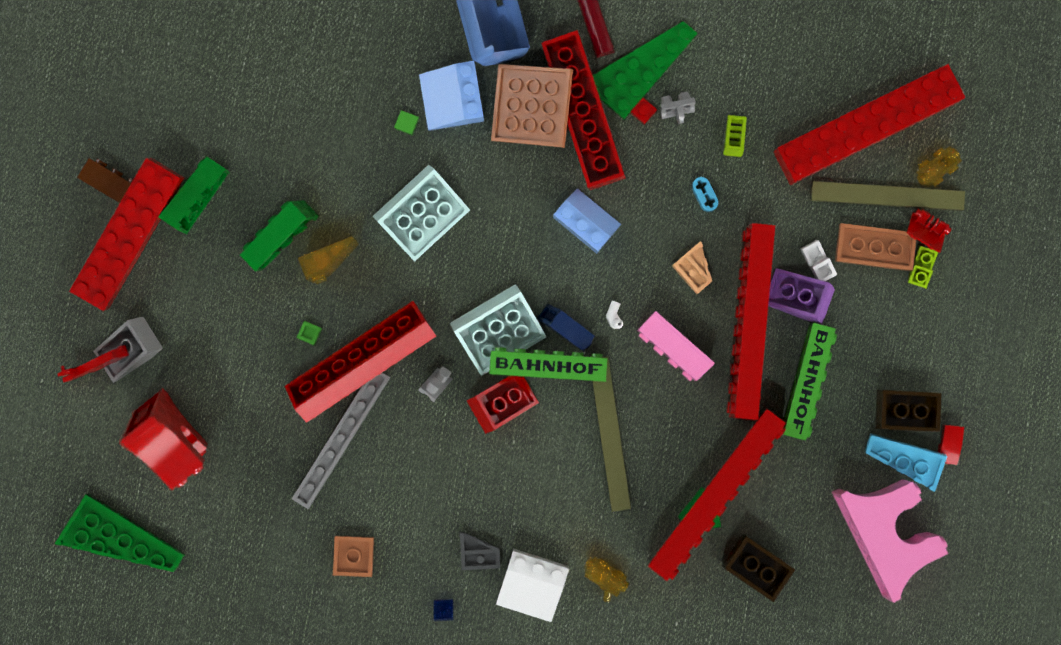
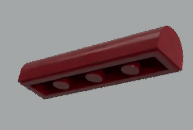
(596, 27)

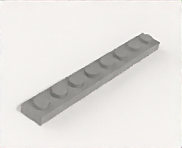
(339, 440)

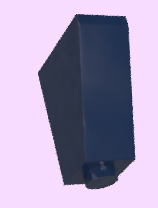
(566, 327)

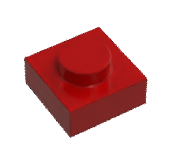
(643, 111)

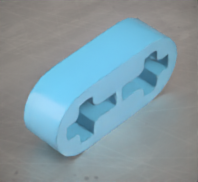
(701, 197)

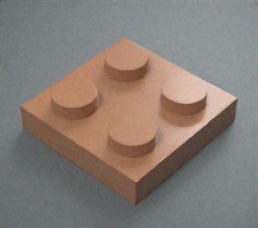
(353, 556)

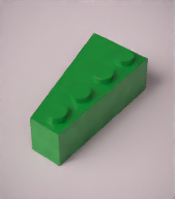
(194, 195)
(278, 234)

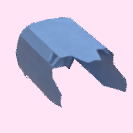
(493, 32)

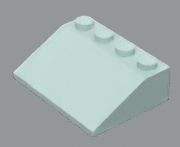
(421, 212)
(499, 322)

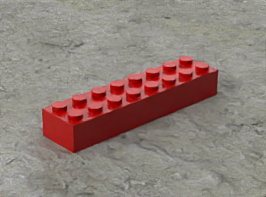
(586, 114)
(126, 234)
(359, 361)

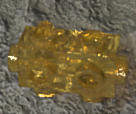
(933, 171)
(609, 579)

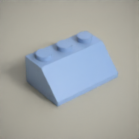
(586, 220)

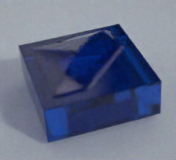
(443, 610)

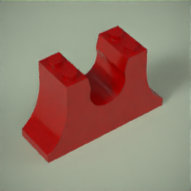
(165, 440)

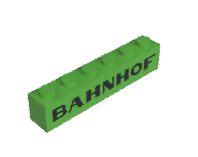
(547, 365)
(808, 381)

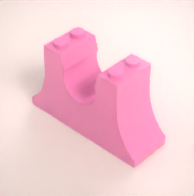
(872, 524)

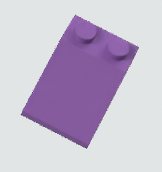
(800, 295)

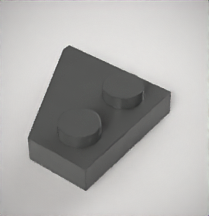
(478, 554)

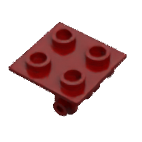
(922, 229)

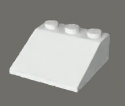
(532, 585)

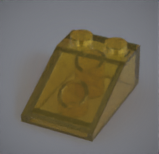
(323, 262)

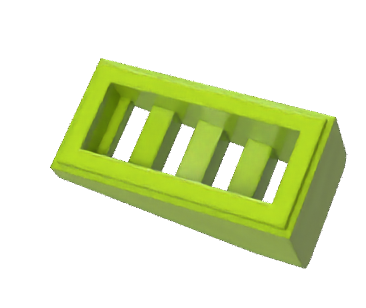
(735, 148)

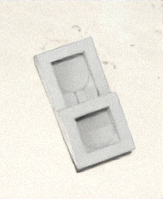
(818, 261)

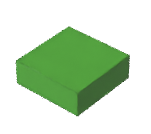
(406, 122)
(309, 333)

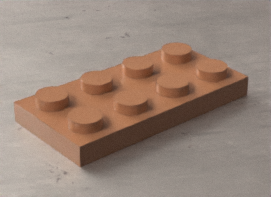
(875, 247)

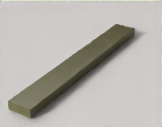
(887, 196)
(611, 443)

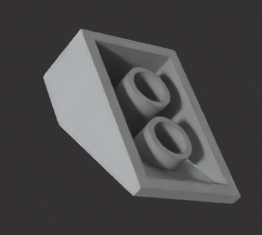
(140, 344)

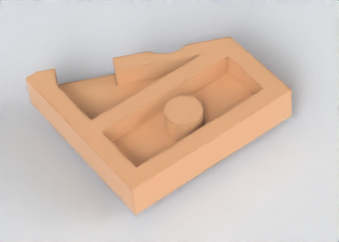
(694, 268)

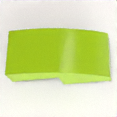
(922, 267)

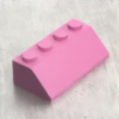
(675, 346)

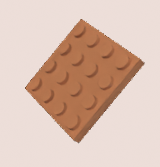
(531, 105)

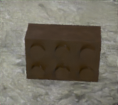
(908, 410)
(758, 568)

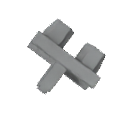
(677, 108)
(436, 383)

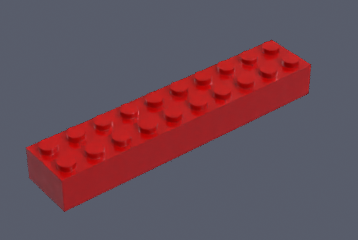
(869, 124)
(751, 321)
(717, 493)

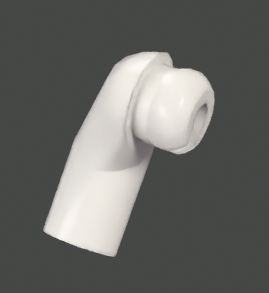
(612, 316)

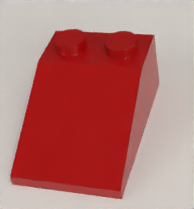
(502, 402)

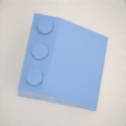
(451, 96)

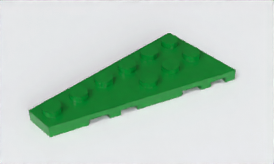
(633, 75)
(108, 533)

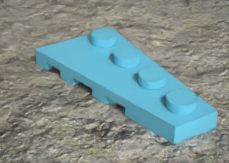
(916, 462)

